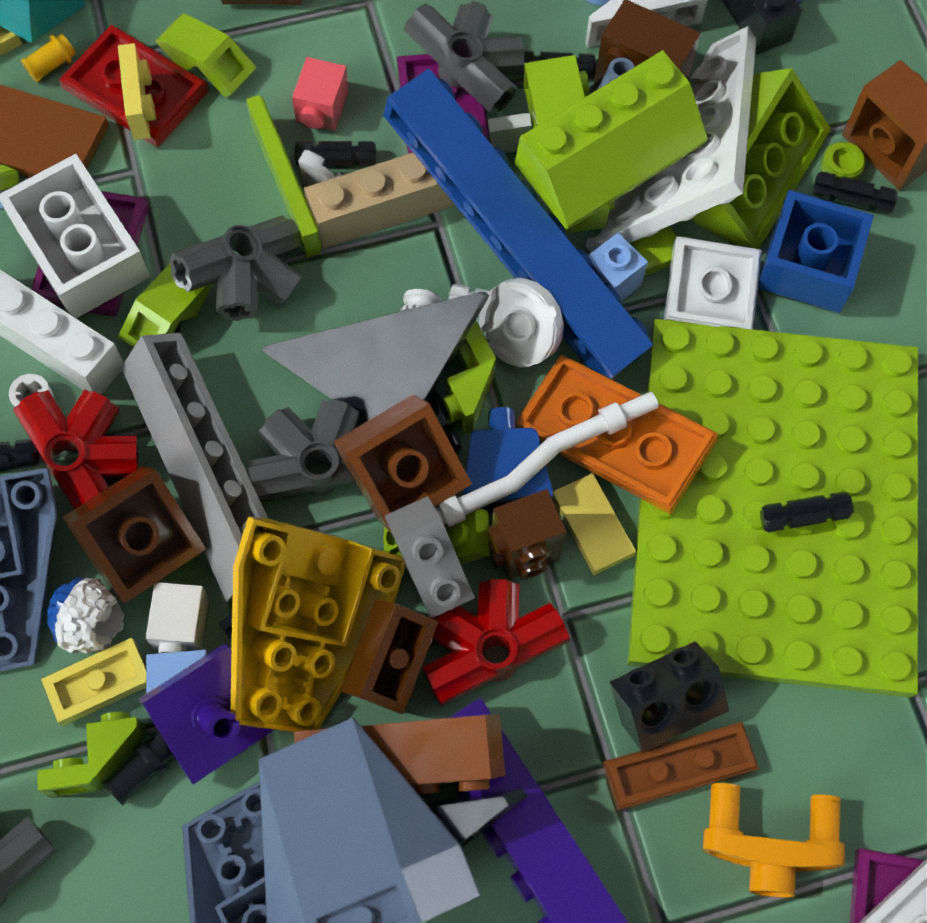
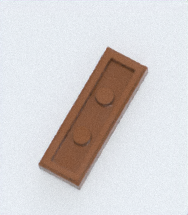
(680, 766)

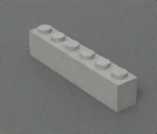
(194, 448)

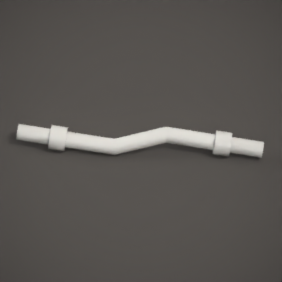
(610, 419)

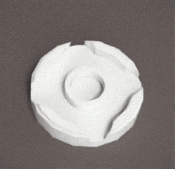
(522, 322)

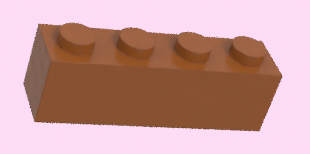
(440, 750)

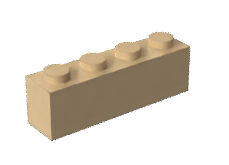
(374, 199)

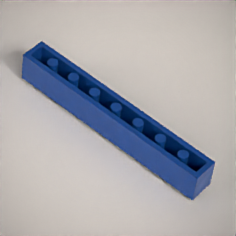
(514, 222)

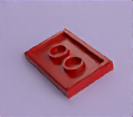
(98, 82)

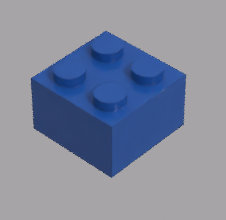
(815, 251)

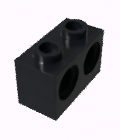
(669, 696)

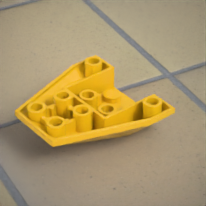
(300, 619)

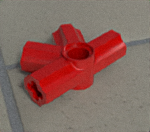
(79, 432)
(495, 625)

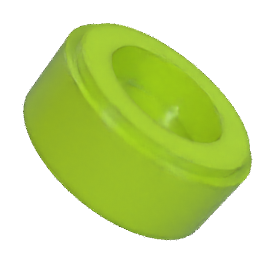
(843, 160)

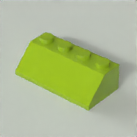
(612, 140)
(781, 144)

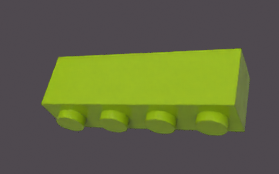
(549, 89)

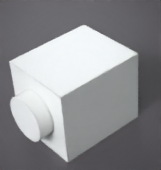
(177, 617)

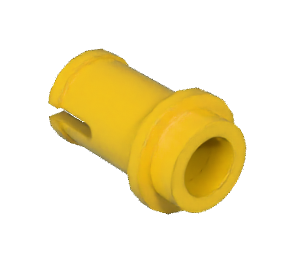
(49, 57)

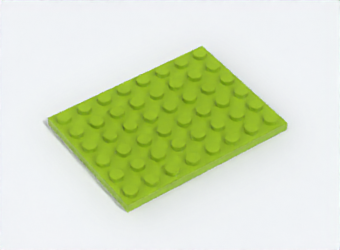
(791, 424)

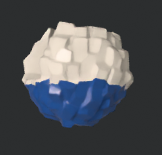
(84, 616)

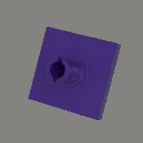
(197, 717)

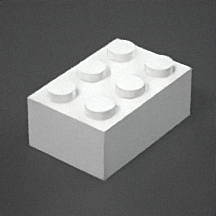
(74, 236)

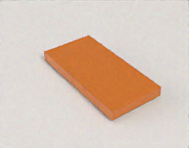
(648, 458)

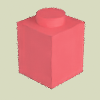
(320, 94)

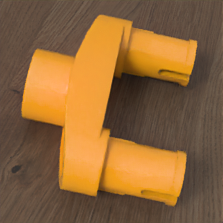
(771, 860)

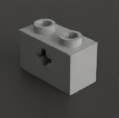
(429, 556)

